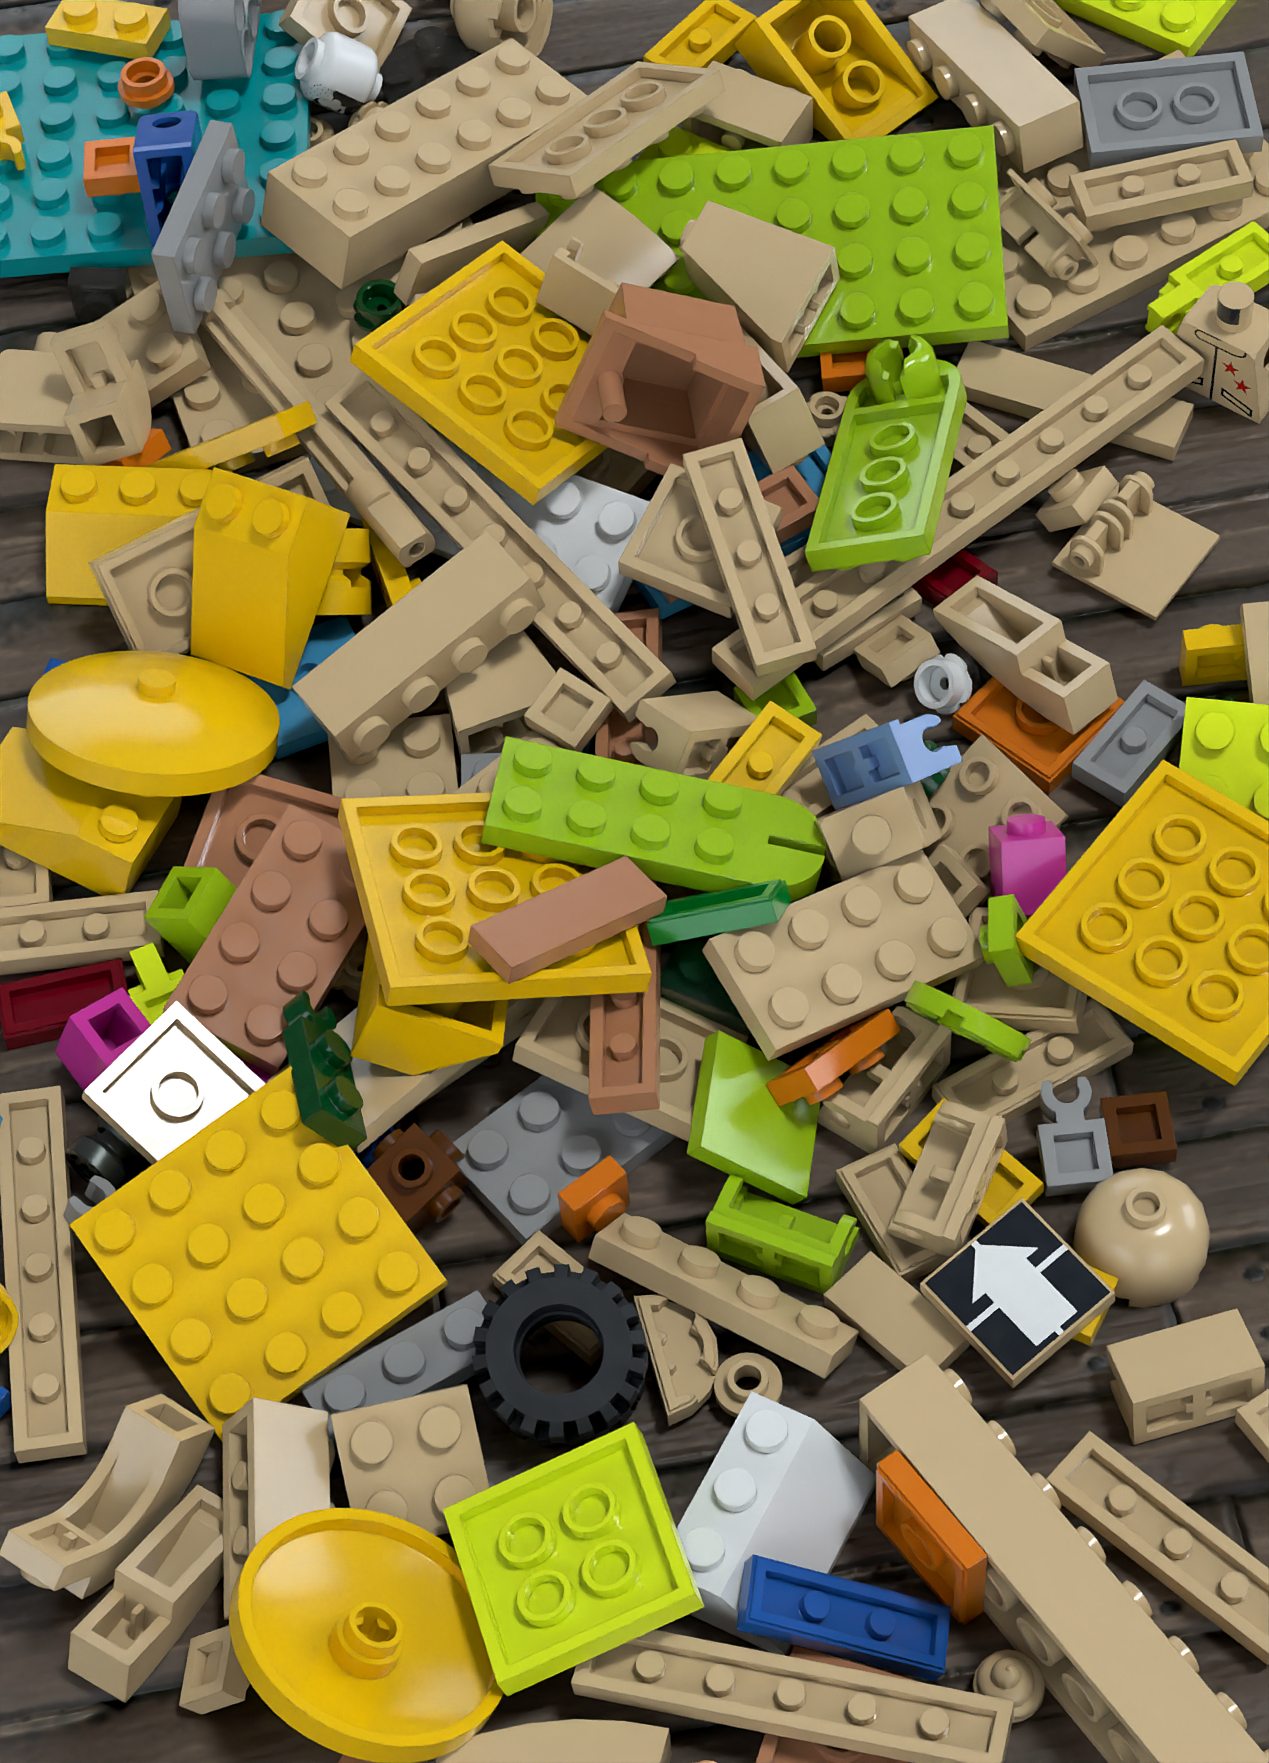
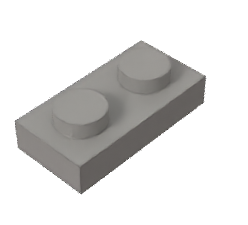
(1131, 744)

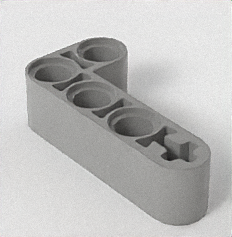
(219, 37)

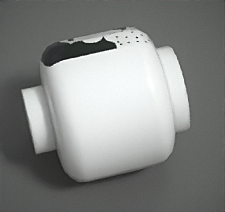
(338, 73)

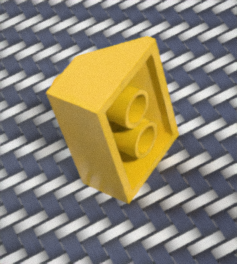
(102, 509)
(422, 1035)

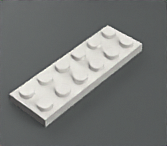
(577, 521)

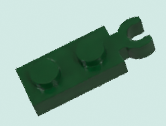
(322, 1074)

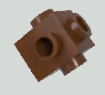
(436, 1191)

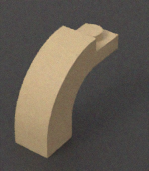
(119, 1505)

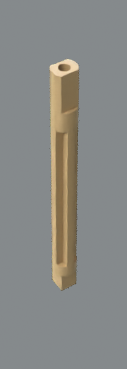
(325, 440)

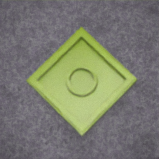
(742, 1126)

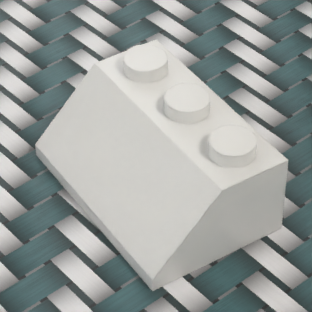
(771, 1493)

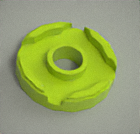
(967, 1021)

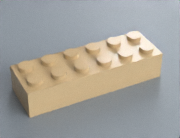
(412, 164)

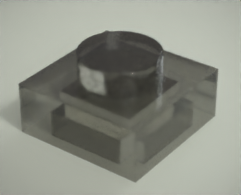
(98, 291)

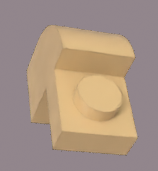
(110, 398)

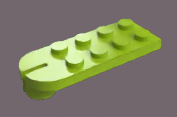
(889, 460)
(663, 821)

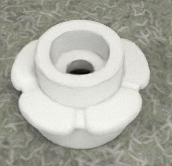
(931, 683)

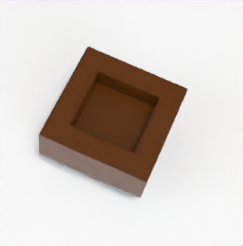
(1139, 1129)

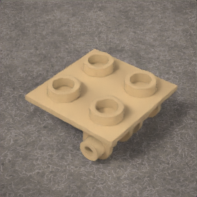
(1136, 548)
(980, 795)

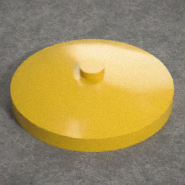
(152, 723)
(363, 1636)

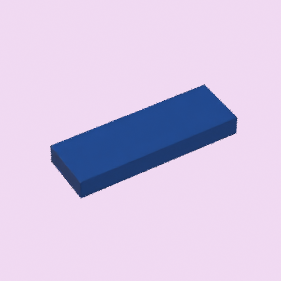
(843, 1618)

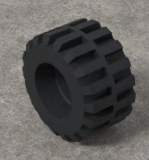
(541, 1301)

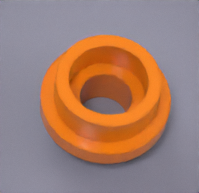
(145, 83)

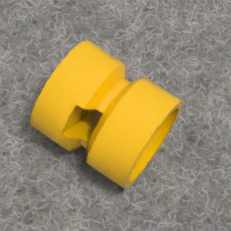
(346, 588)

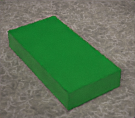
(720, 912)

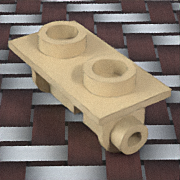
(1059, 240)

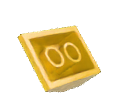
(842, 60)
(259, 574)
(74, 826)

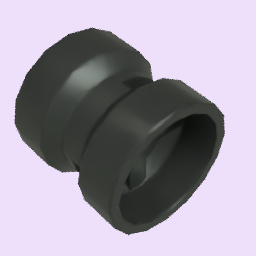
(104, 1155)

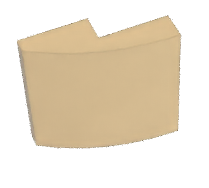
(613, 242)

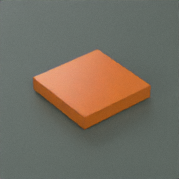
(1024, 735)
(930, 1538)

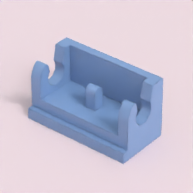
(881, 760)

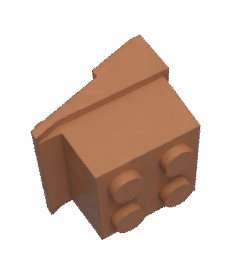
(663, 378)

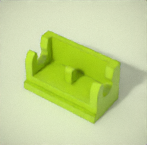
(779, 1238)

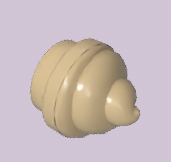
(1011, 1677)

